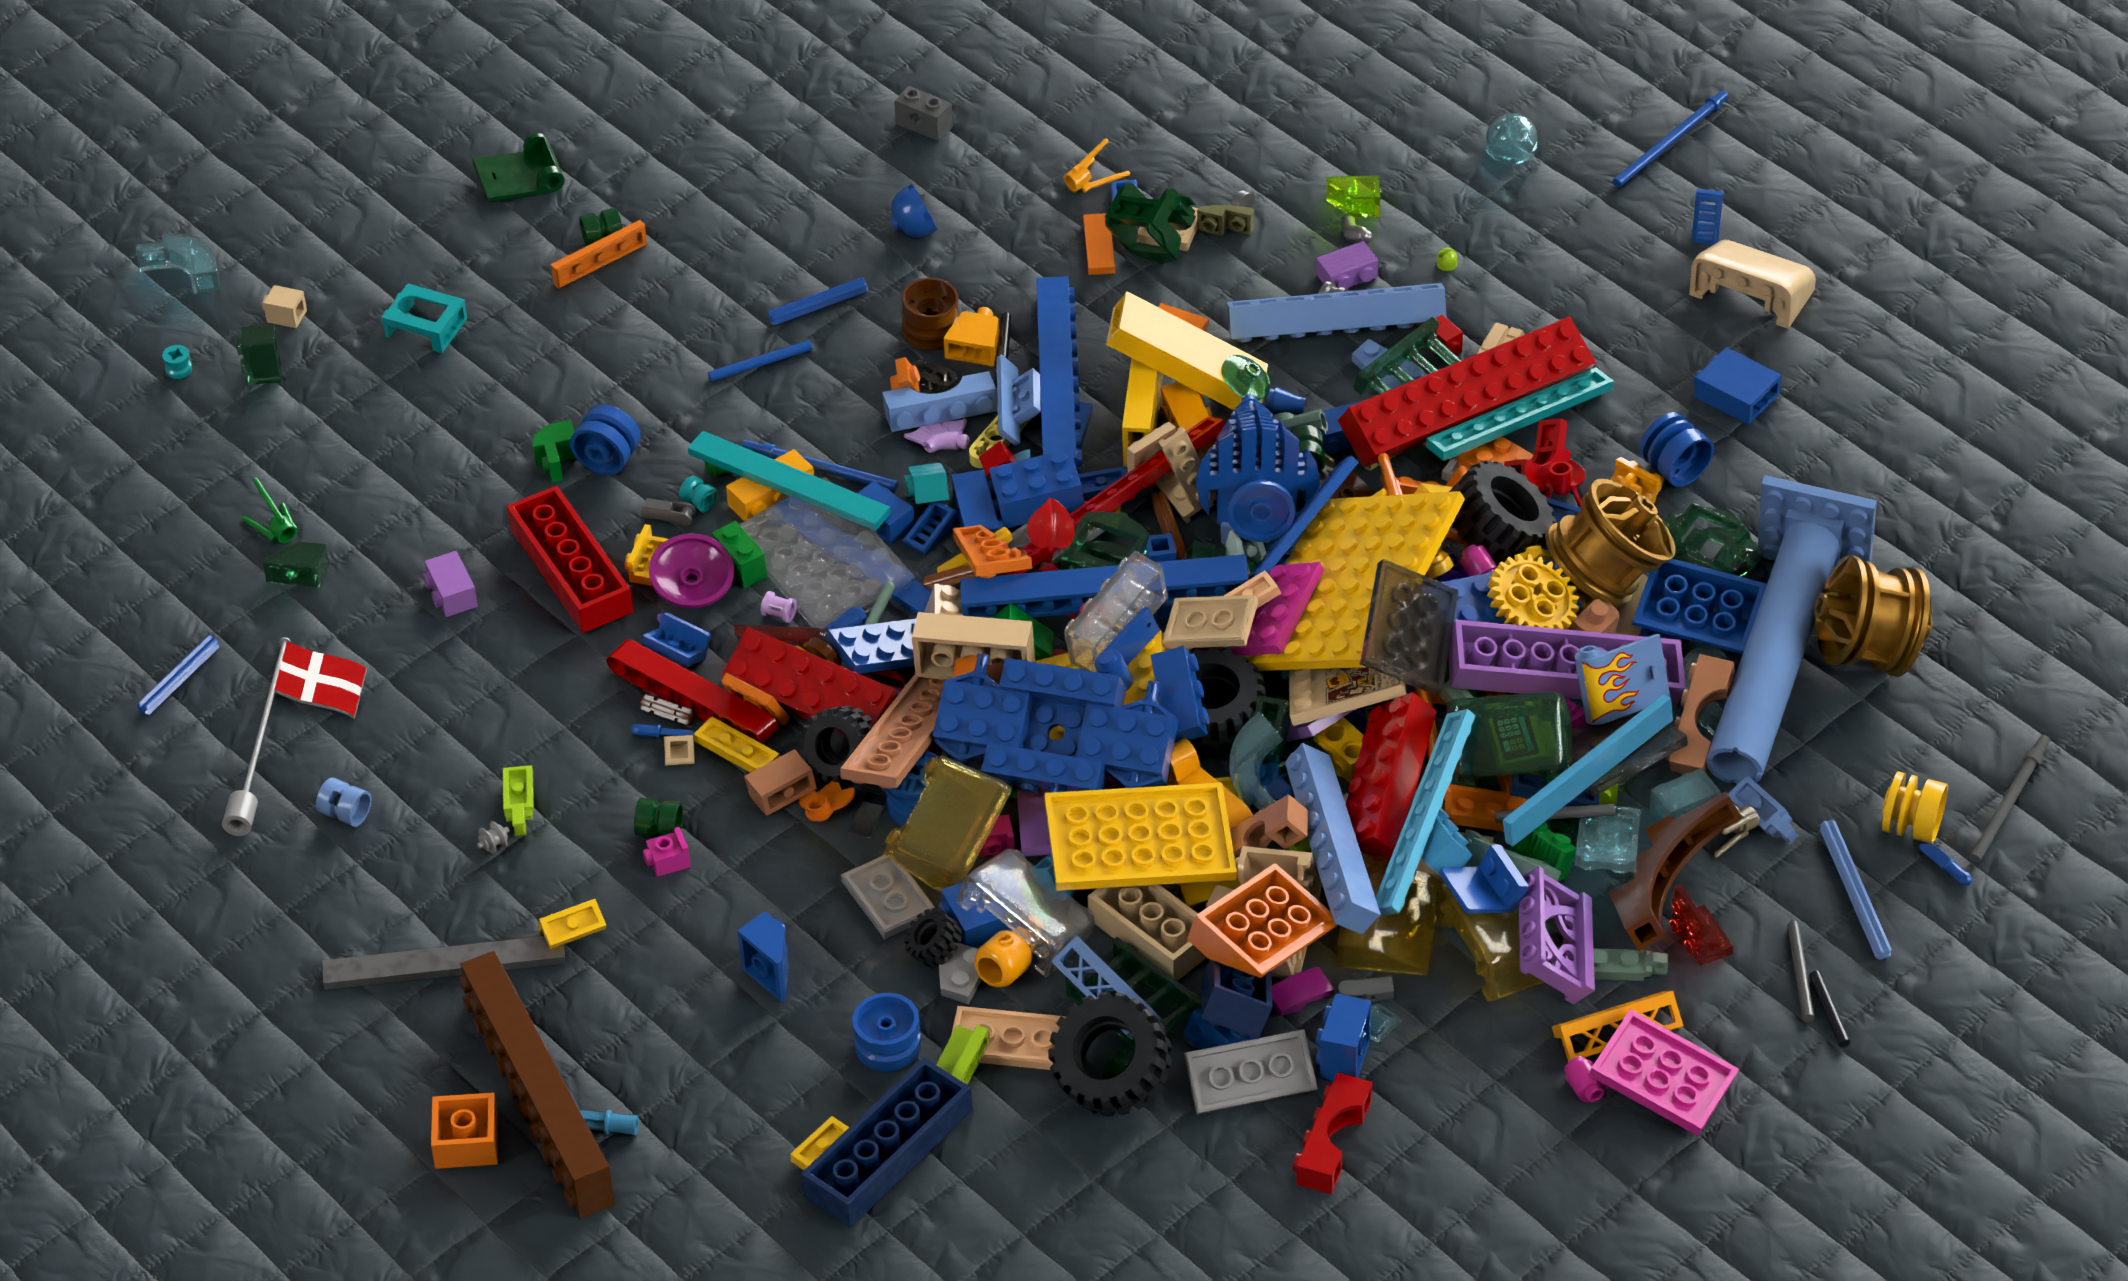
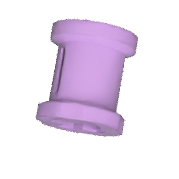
(778, 607)

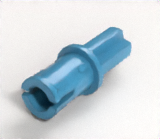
(611, 1122)

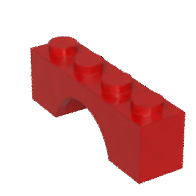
(1344, 1105)

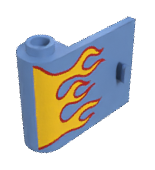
(1621, 679)

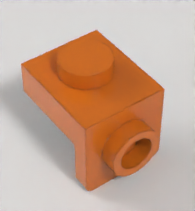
(906, 375)

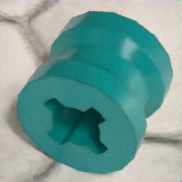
(177, 361)

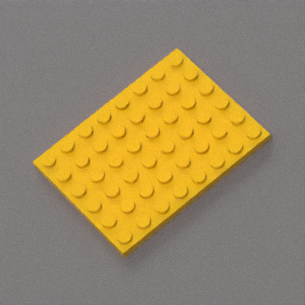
(1349, 542)

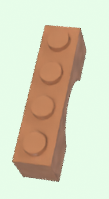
(1709, 683)

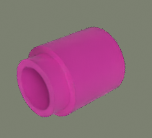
(1477, 560)
(1578, 1077)

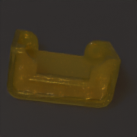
(947, 823)
(1492, 942)

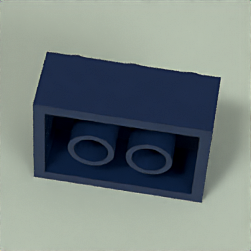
(1235, 999)

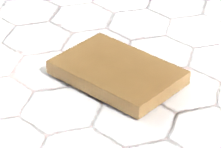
(1210, 621)

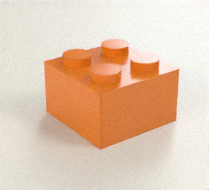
(464, 1130)

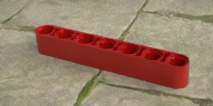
(690, 690)

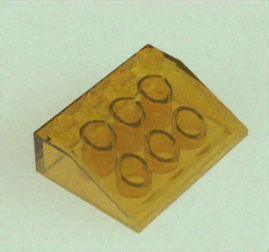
(1396, 940)

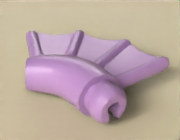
(941, 436)

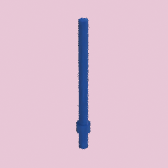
(771, 451)

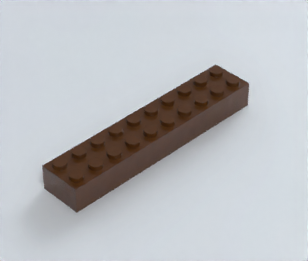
(537, 1085)

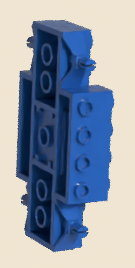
(1013, 722)

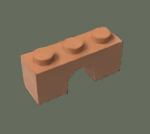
(1282, 821)

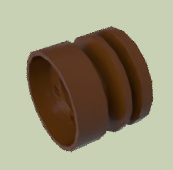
(928, 312)

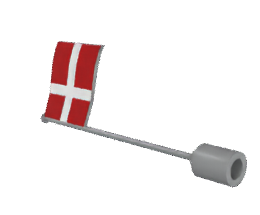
(311, 680)

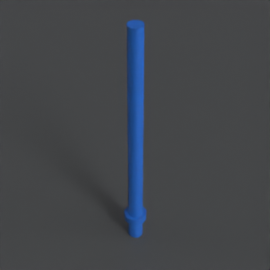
(1711, 104)

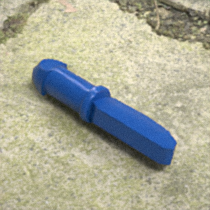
(657, 731)
(1948, 864)

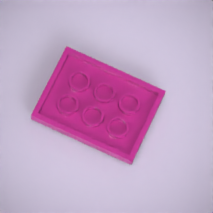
(1663, 1072)

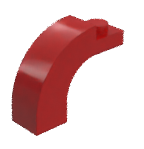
(1548, 450)

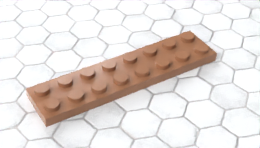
(897, 737)

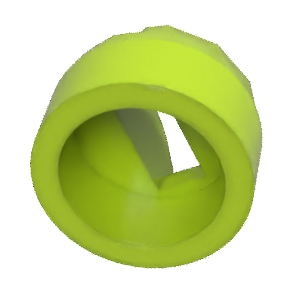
(1447, 259)

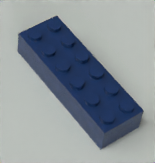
(886, 1142)

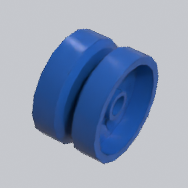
(605, 439)
(886, 1032)

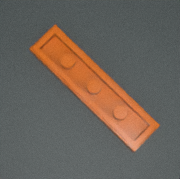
(599, 254)

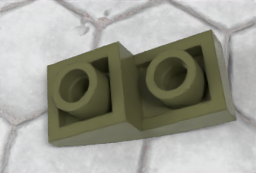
(1218, 218)

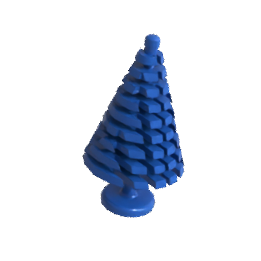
(1263, 469)

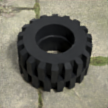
(818, 739)

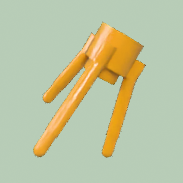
(1079, 176)

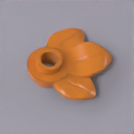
(821, 804)

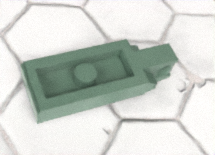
(1628, 964)

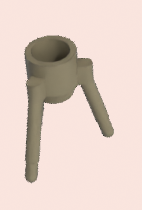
(1749, 821)

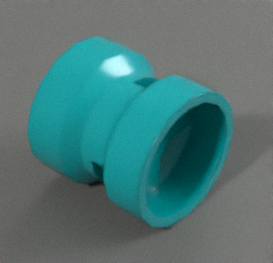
(696, 492)

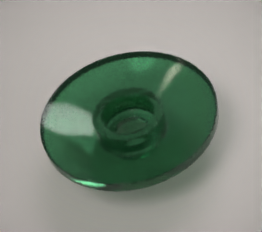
(1245, 376)

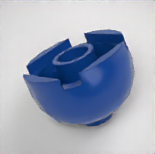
(911, 214)

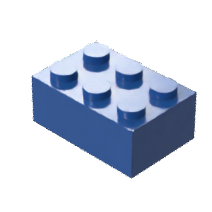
(1029, 483)

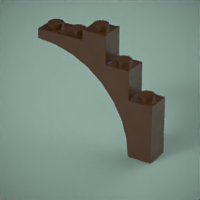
(1656, 868)

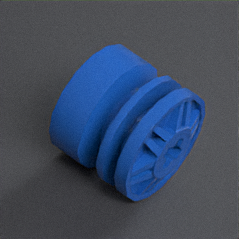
(1676, 449)
(903, 799)

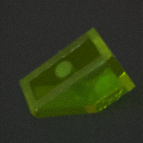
(1355, 194)

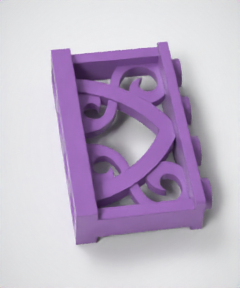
(1574, 960)

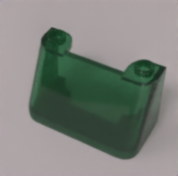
(1514, 737)

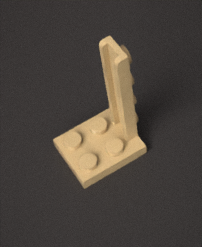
(1181, 482)

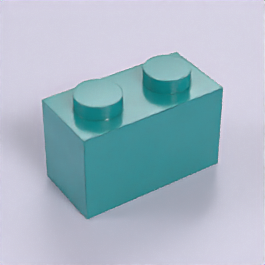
(927, 483)

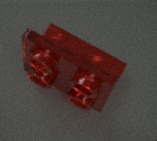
(1698, 929)

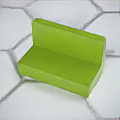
(964, 1052)

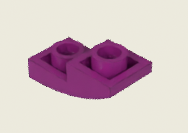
(1297, 990)

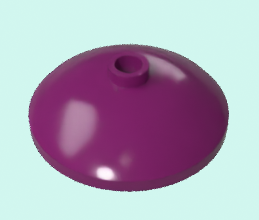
(687, 559)

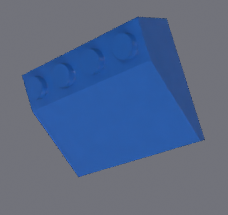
(1700, 605)

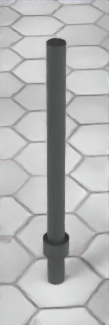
(2031, 761)

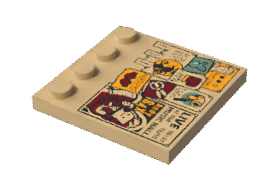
(1337, 690)

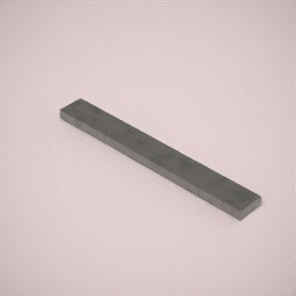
(436, 962)

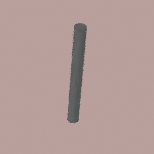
(1570, 812)
(1800, 971)

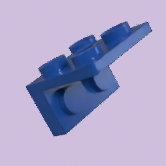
(1490, 887)

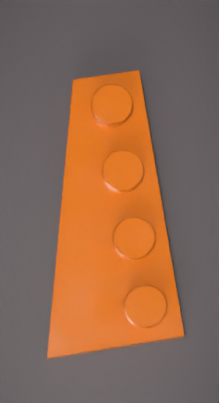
(987, 554)

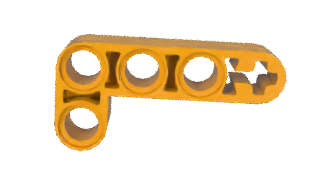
(1187, 770)

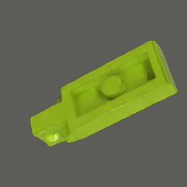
(518, 797)

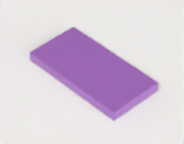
(1033, 824)

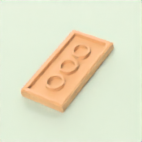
(1015, 1037)

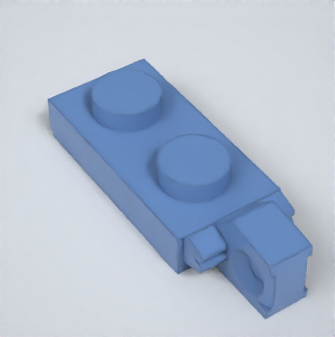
(1772, 816)

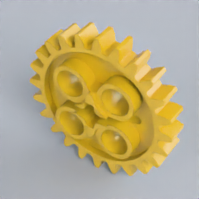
(1532, 594)

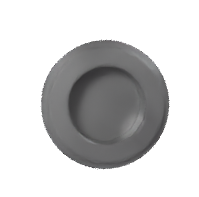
(1243, 199)

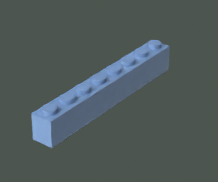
(1335, 311)
(1332, 839)

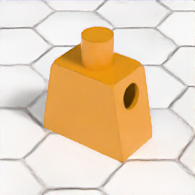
(973, 338)

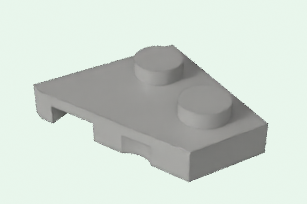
(959, 975)

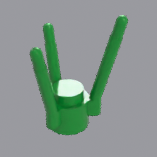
(281, 526)

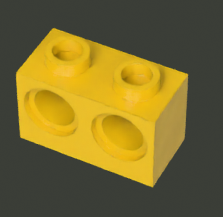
(1343, 745)

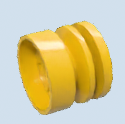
(1914, 807)

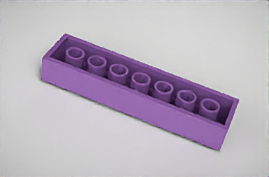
(1537, 658)

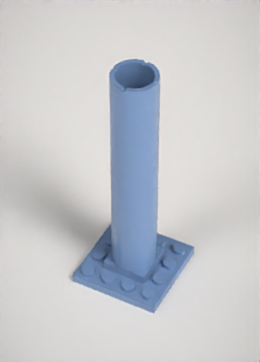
(1806, 536)

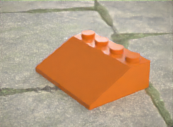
(1260, 923)

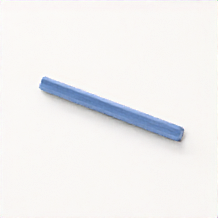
(1855, 890)

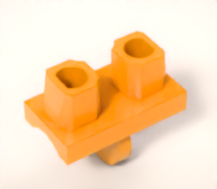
(1634, 477)

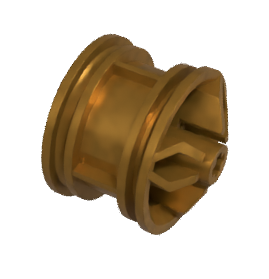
(1610, 542)
(1873, 616)

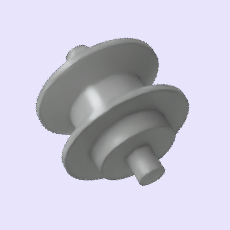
(495, 836)

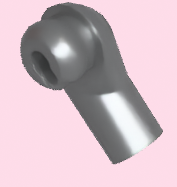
(1355, 233)

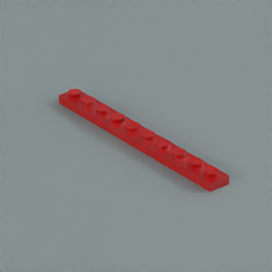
(1131, 483)

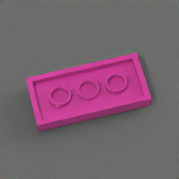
(1278, 617)

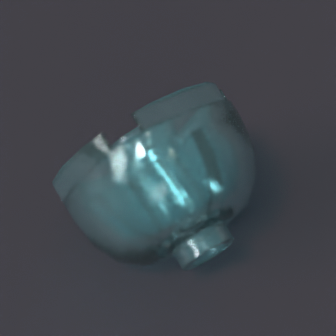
(1511, 138)

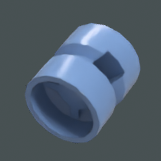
(343, 802)

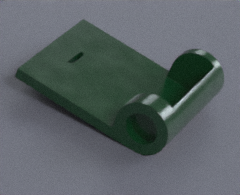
(520, 173)

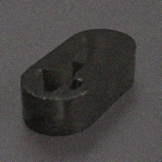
(935, 376)

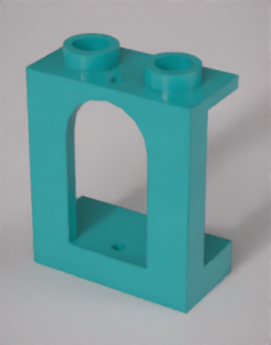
(441, 331)

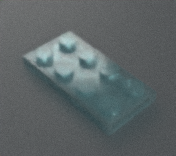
(1609, 841)

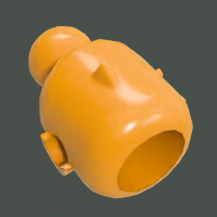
(1003, 959)

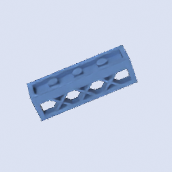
(1097, 965)

